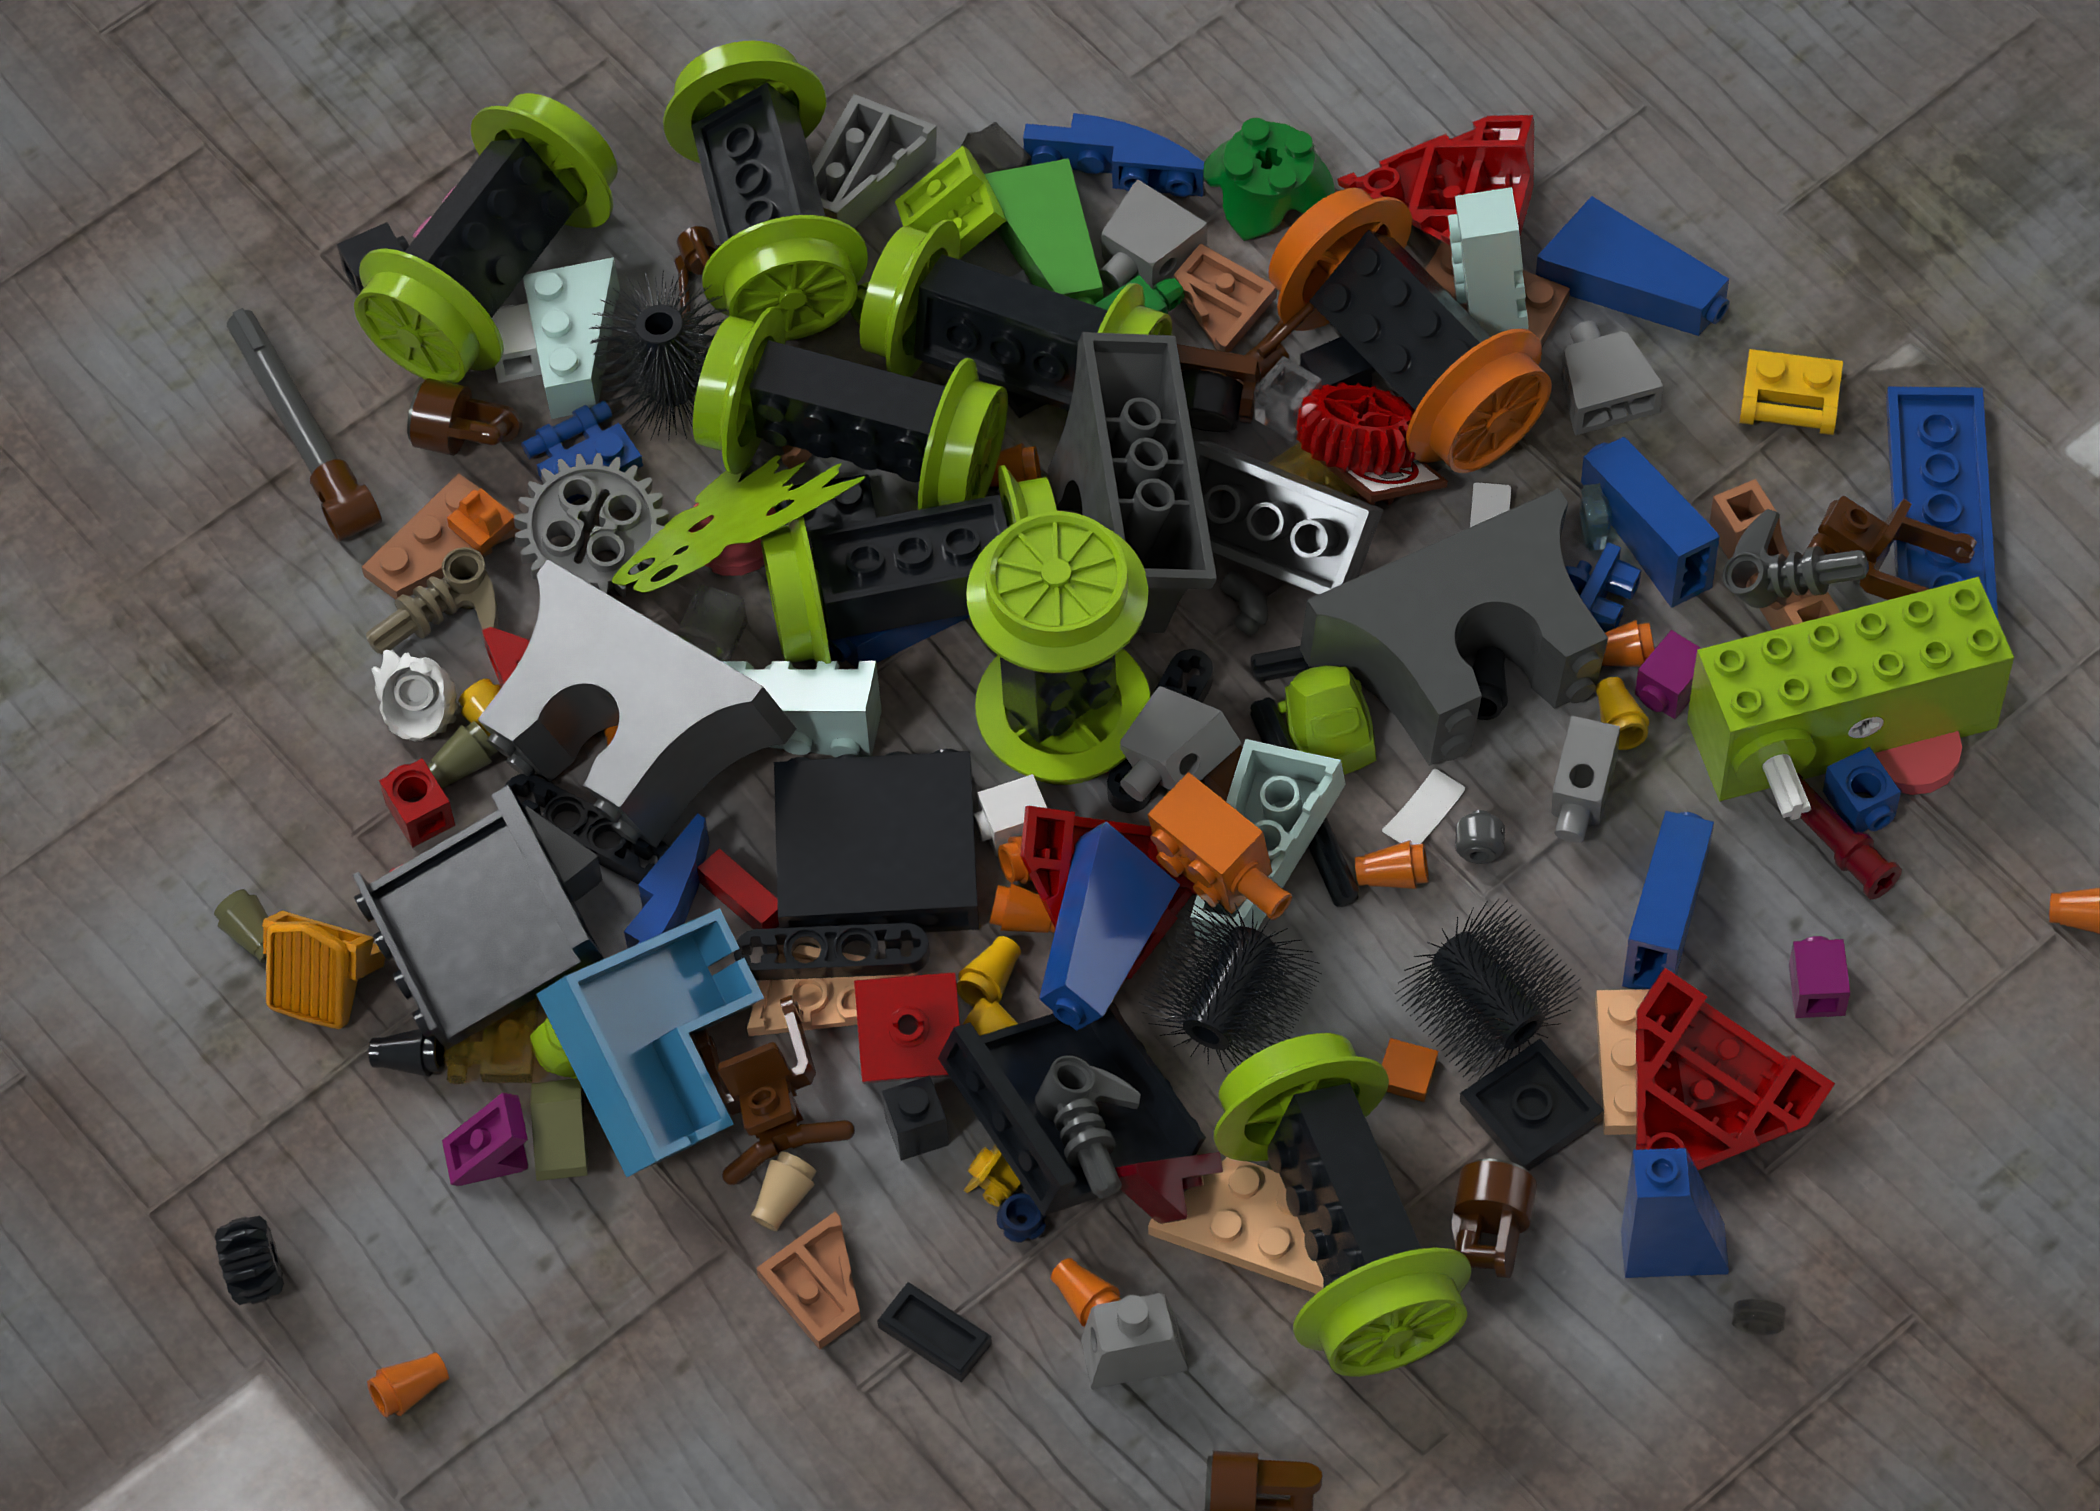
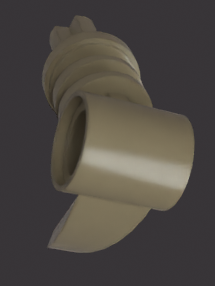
(441, 596)

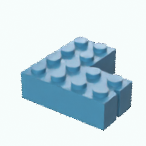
(631, 1041)

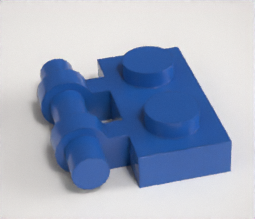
(610, 442)

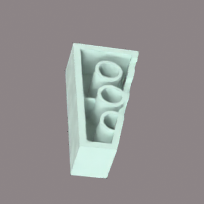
(1489, 260)
(829, 706)
(1287, 799)

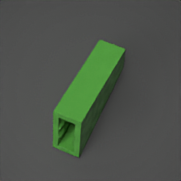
(1048, 228)

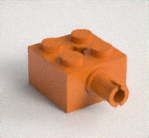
(1215, 849)

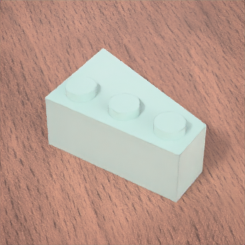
(561, 315)

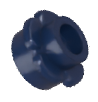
(1012, 1209)

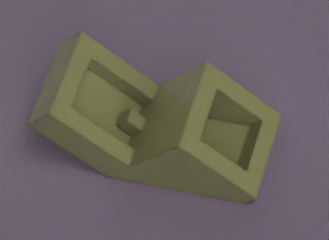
(558, 1129)

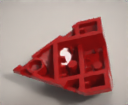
(1434, 172)
(1048, 851)
(1711, 1080)

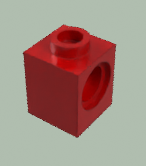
(422, 818)

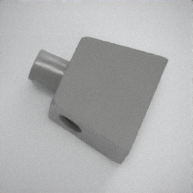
(1148, 238)
(1607, 379)
(1172, 739)
(1584, 776)
(1132, 1341)

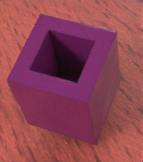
(1667, 675)
(1819, 977)

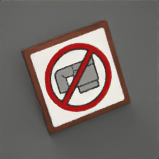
(1391, 485)

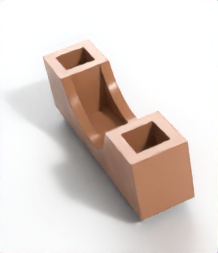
(1730, 517)

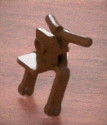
(1854, 528)
(764, 1092)

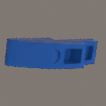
(1121, 149)

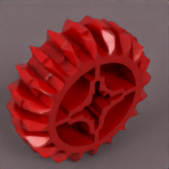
(1356, 428)

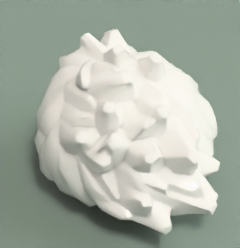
(415, 696)

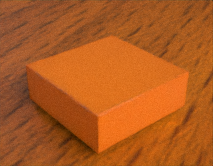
(1409, 1069)

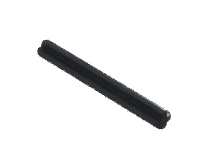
(1324, 845)

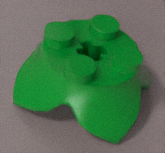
(1265, 175)

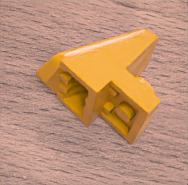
(315, 968)

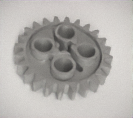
(550, 515)

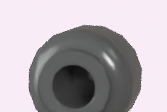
(1480, 837)

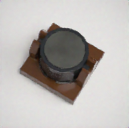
(1212, 387)

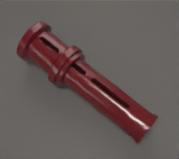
(1852, 850)

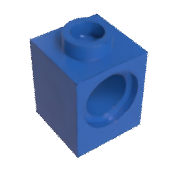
(1862, 774)

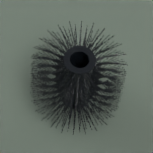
(662, 350)
(1229, 986)
(1488, 990)

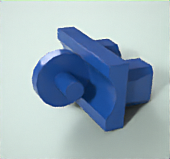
(1608, 576)

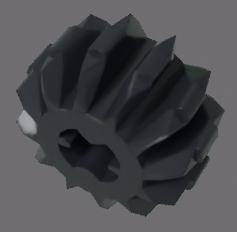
(249, 1260)

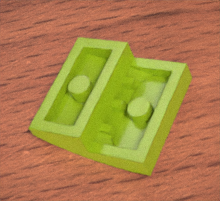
(956, 193)

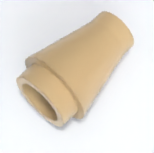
(783, 1189)

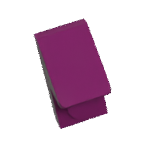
(488, 1143)

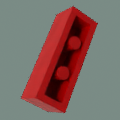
(739, 891)

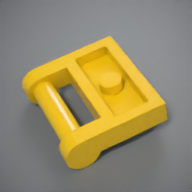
(1791, 381)

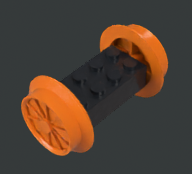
(1467, 388)

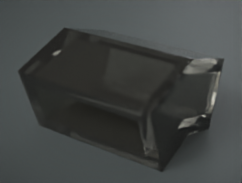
(996, 149)

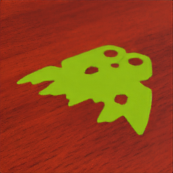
(738, 518)

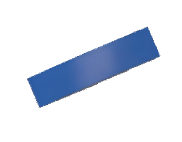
(670, 885)

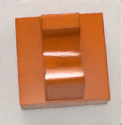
(480, 520)

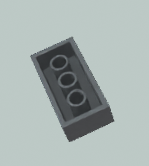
(1283, 520)

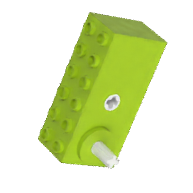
(1846, 685)

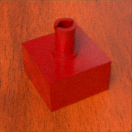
(905, 1025)

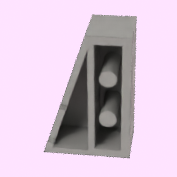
(870, 158)

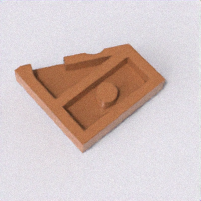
(1223, 296)
(815, 1282)

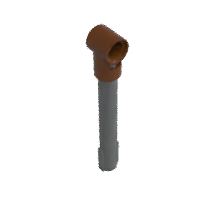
(345, 504)

